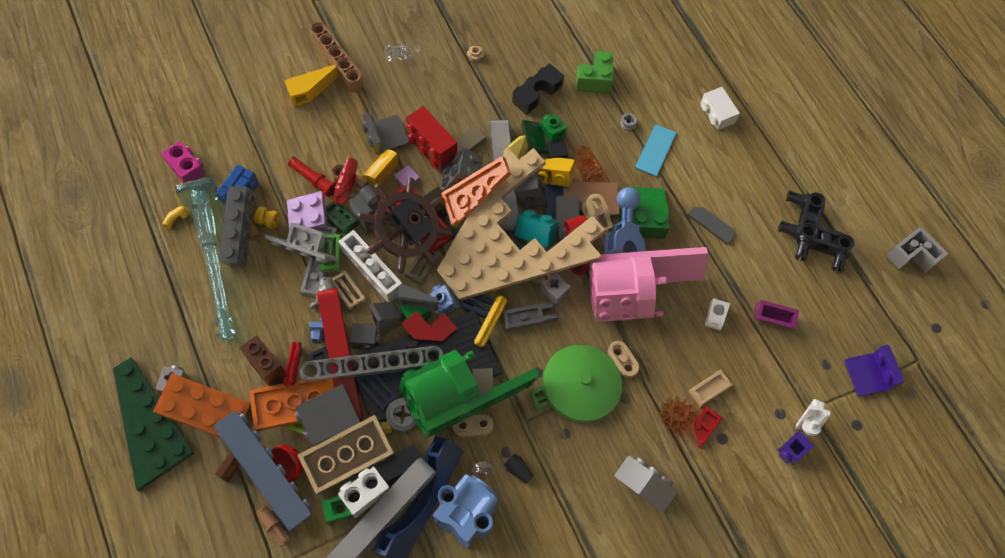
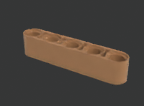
(336, 56)

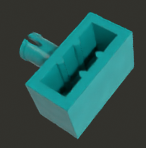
(541, 227)

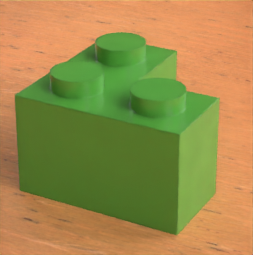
(596, 76)

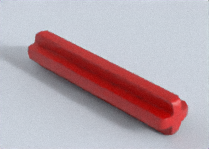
(292, 364)

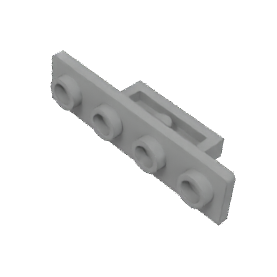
(305, 240)

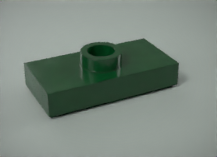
(341, 217)

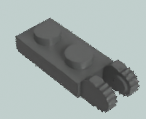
(528, 316)

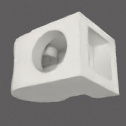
(716, 314)

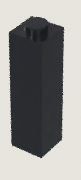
(390, 468)

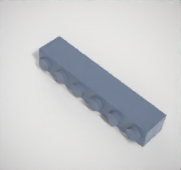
(262, 470)

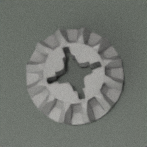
(393, 420)

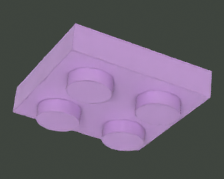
(308, 210)

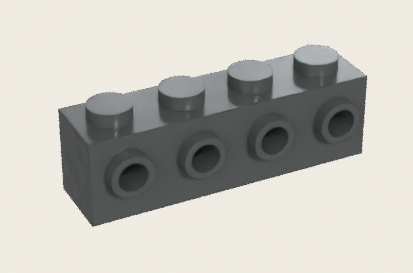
(237, 226)

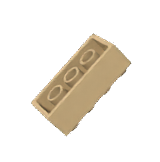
(346, 454)

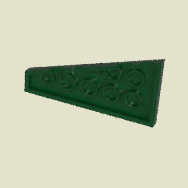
(152, 440)

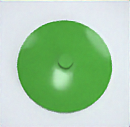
(582, 383)

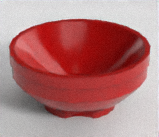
(282, 457)

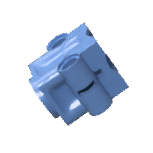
(471, 505)

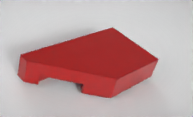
(705, 425)

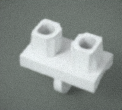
(813, 418)

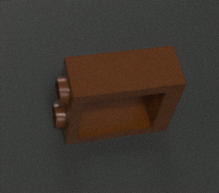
(263, 361)

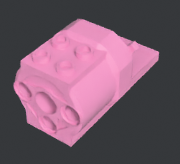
(625, 282)

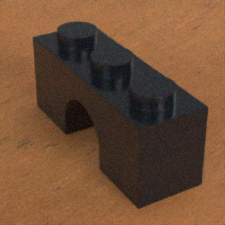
(546, 79)

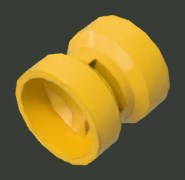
(266, 217)

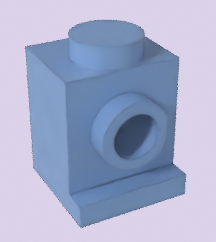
(448, 303)

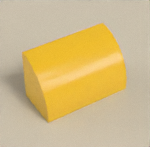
(382, 168)

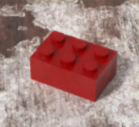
(431, 138)

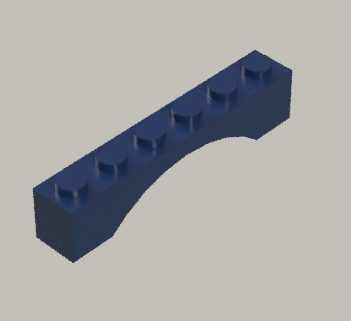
(401, 537)

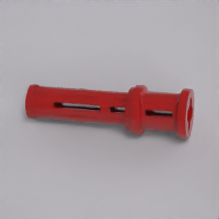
(318, 180)

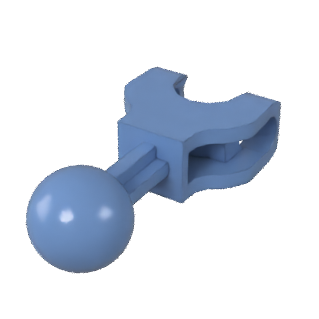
(625, 233)

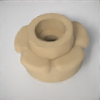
(475, 57)

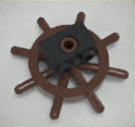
(409, 222)

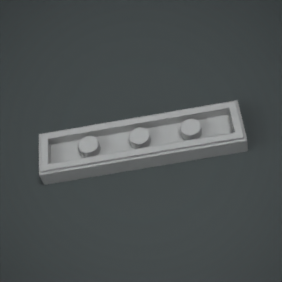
(313, 275)

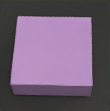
(402, 176)

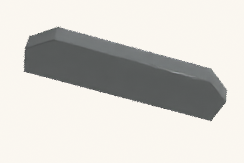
(712, 224)

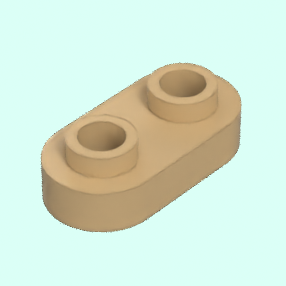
(623, 360)
(473, 427)

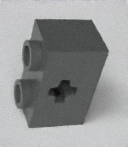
(532, 192)

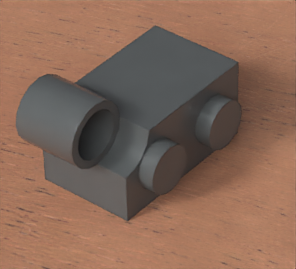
(365, 203)
(566, 208)

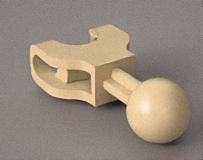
(600, 213)

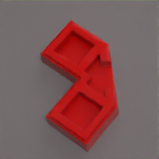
(420, 330)

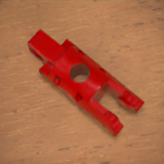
(345, 181)

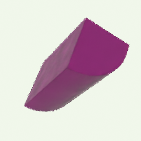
(776, 314)

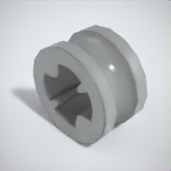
(628, 126)

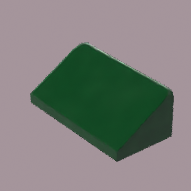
(534, 136)

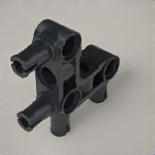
(819, 238)

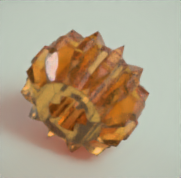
(676, 420)

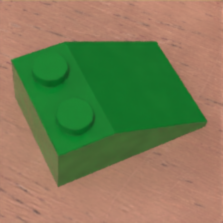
(652, 213)

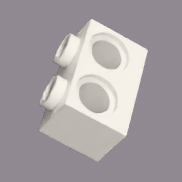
(367, 496)

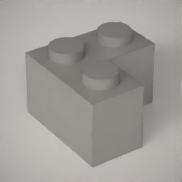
(917, 247)
(646, 482)

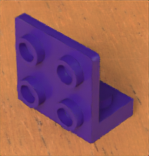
(874, 372)

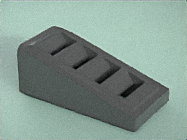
(414, 298)

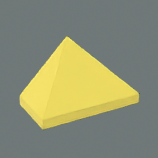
(519, 147)

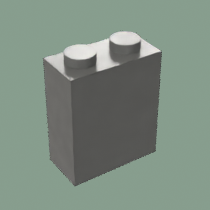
(327, 415)

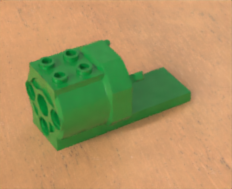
(447, 392)

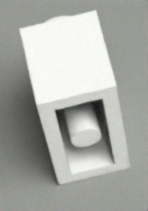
(719, 108)

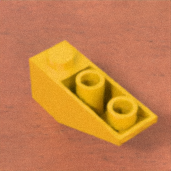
(309, 85)
(558, 171)

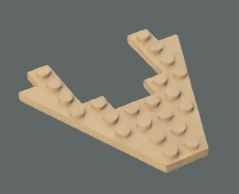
(486, 257)

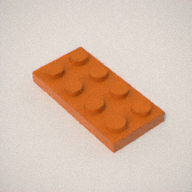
(196, 404)
(277, 404)

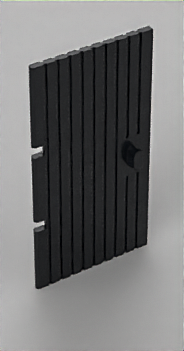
(460, 340)

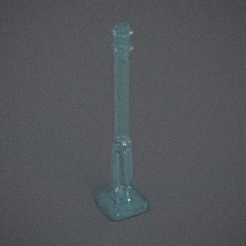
(198, 194)

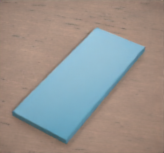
(655, 150)

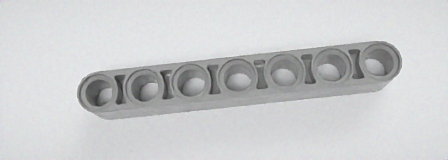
(500, 141)
(362, 364)
(385, 511)

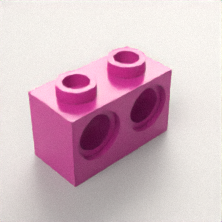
(181, 164)

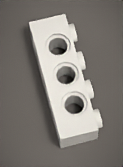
(370, 266)

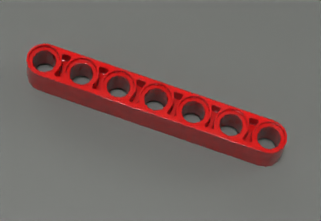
(337, 340)

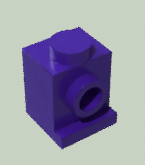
(799, 444)

